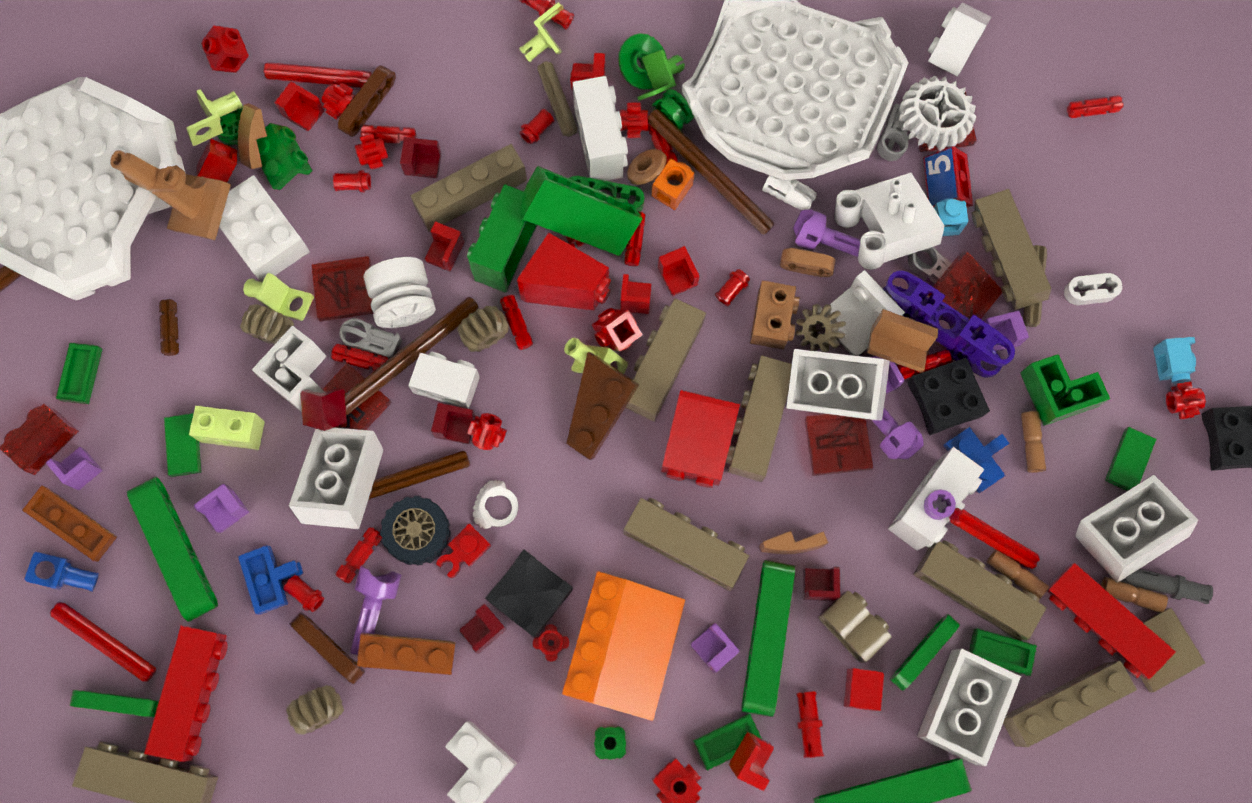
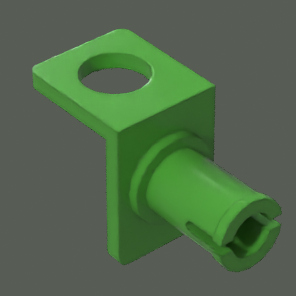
(661, 72)

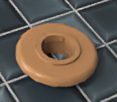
(646, 166)

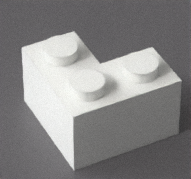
(962, 32)
(289, 365)
(486, 765)

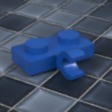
(972, 447)
(266, 579)

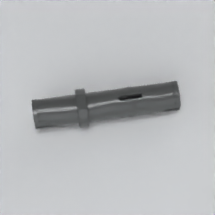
(1175, 586)

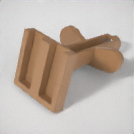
(195, 199)

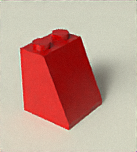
(564, 277)
(699, 439)

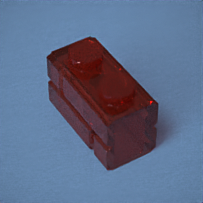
(38, 438)

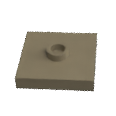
(1186, 658)

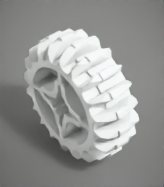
(943, 108)

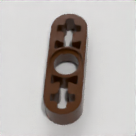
(366, 101)
(327, 647)

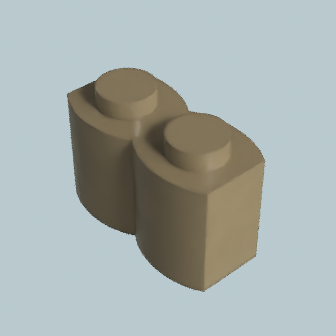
(855, 626)

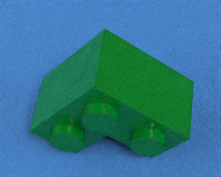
(1057, 395)

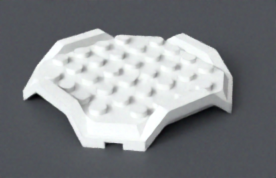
(794, 87)
(61, 201)

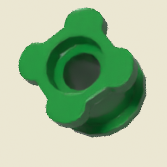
(619, 750)

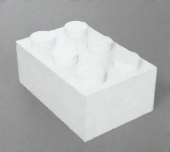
(600, 128)
(260, 230)
(838, 384)
(950, 473)
(337, 478)
(1135, 528)
(969, 707)

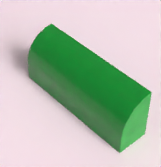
(578, 211)

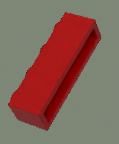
(1111, 621)
(186, 694)

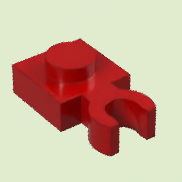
(466, 547)

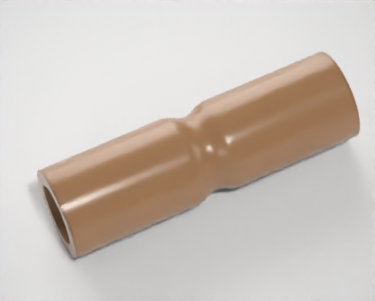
(1033, 448)
(1020, 576)
(1138, 596)

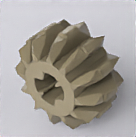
(817, 316)
(265, 323)
(483, 328)
(314, 709)

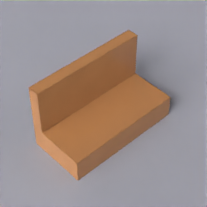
(901, 340)

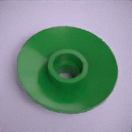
(635, 49)

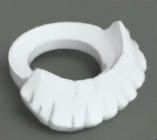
(493, 489)

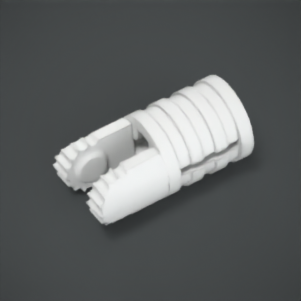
(790, 192)

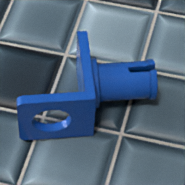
(63, 573)

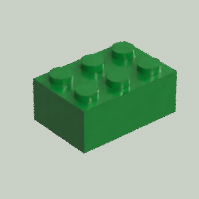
(501, 241)

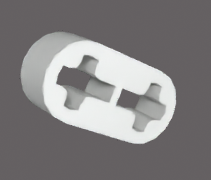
(1092, 283)

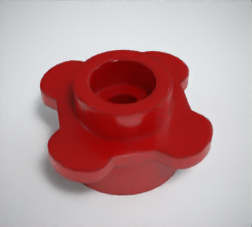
(560, 642)

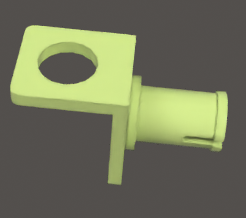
(543, 38)
(214, 111)
(278, 296)
(579, 351)

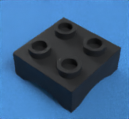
(948, 396)
(1229, 437)
(529, 593)

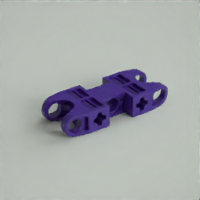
(963, 331)

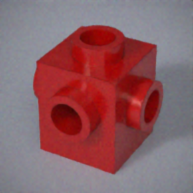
(224, 49)
(616, 329)
(676, 772)

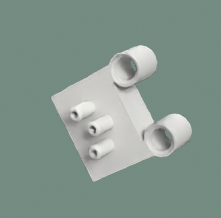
(896, 215)

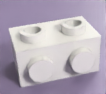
(444, 379)

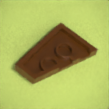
(598, 405)

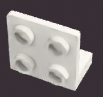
(860, 309)

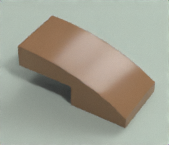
(250, 128)
(786, 544)

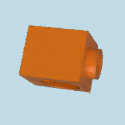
(670, 194)

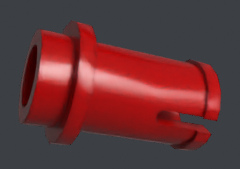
(531, 131)
(352, 181)
(737, 281)
(303, 593)

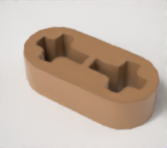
(807, 262)

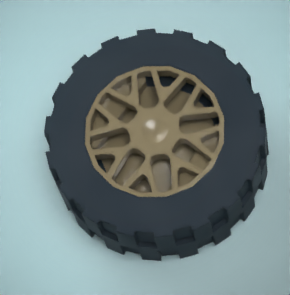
(415, 530)

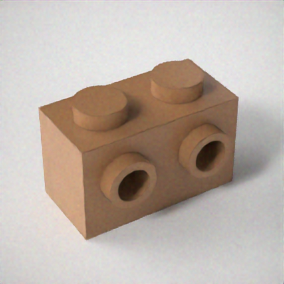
(773, 315)

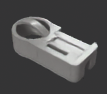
(894, 131)
(934, 272)
(373, 339)

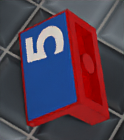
(948, 176)

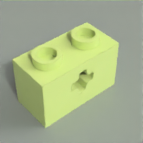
(227, 427)

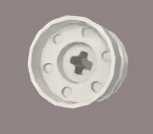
(399, 292)

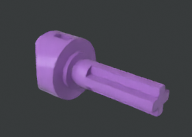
(814, 231)
(901, 440)
(375, 590)

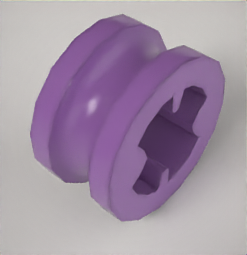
(947, 497)

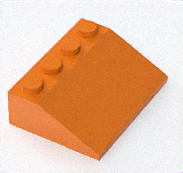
(624, 646)

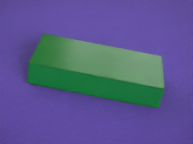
(79, 373)
(181, 448)
(1130, 459)
(1003, 651)
(723, 742)

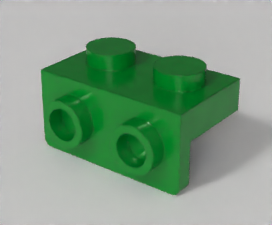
(281, 156)

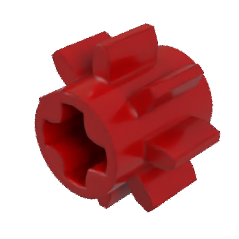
(337, 99)
(634, 120)
(371, 151)
(1185, 400)
(487, 431)

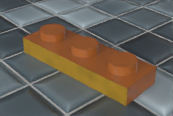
(69, 523)
(406, 654)

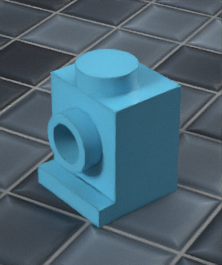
(952, 213)
(1175, 359)

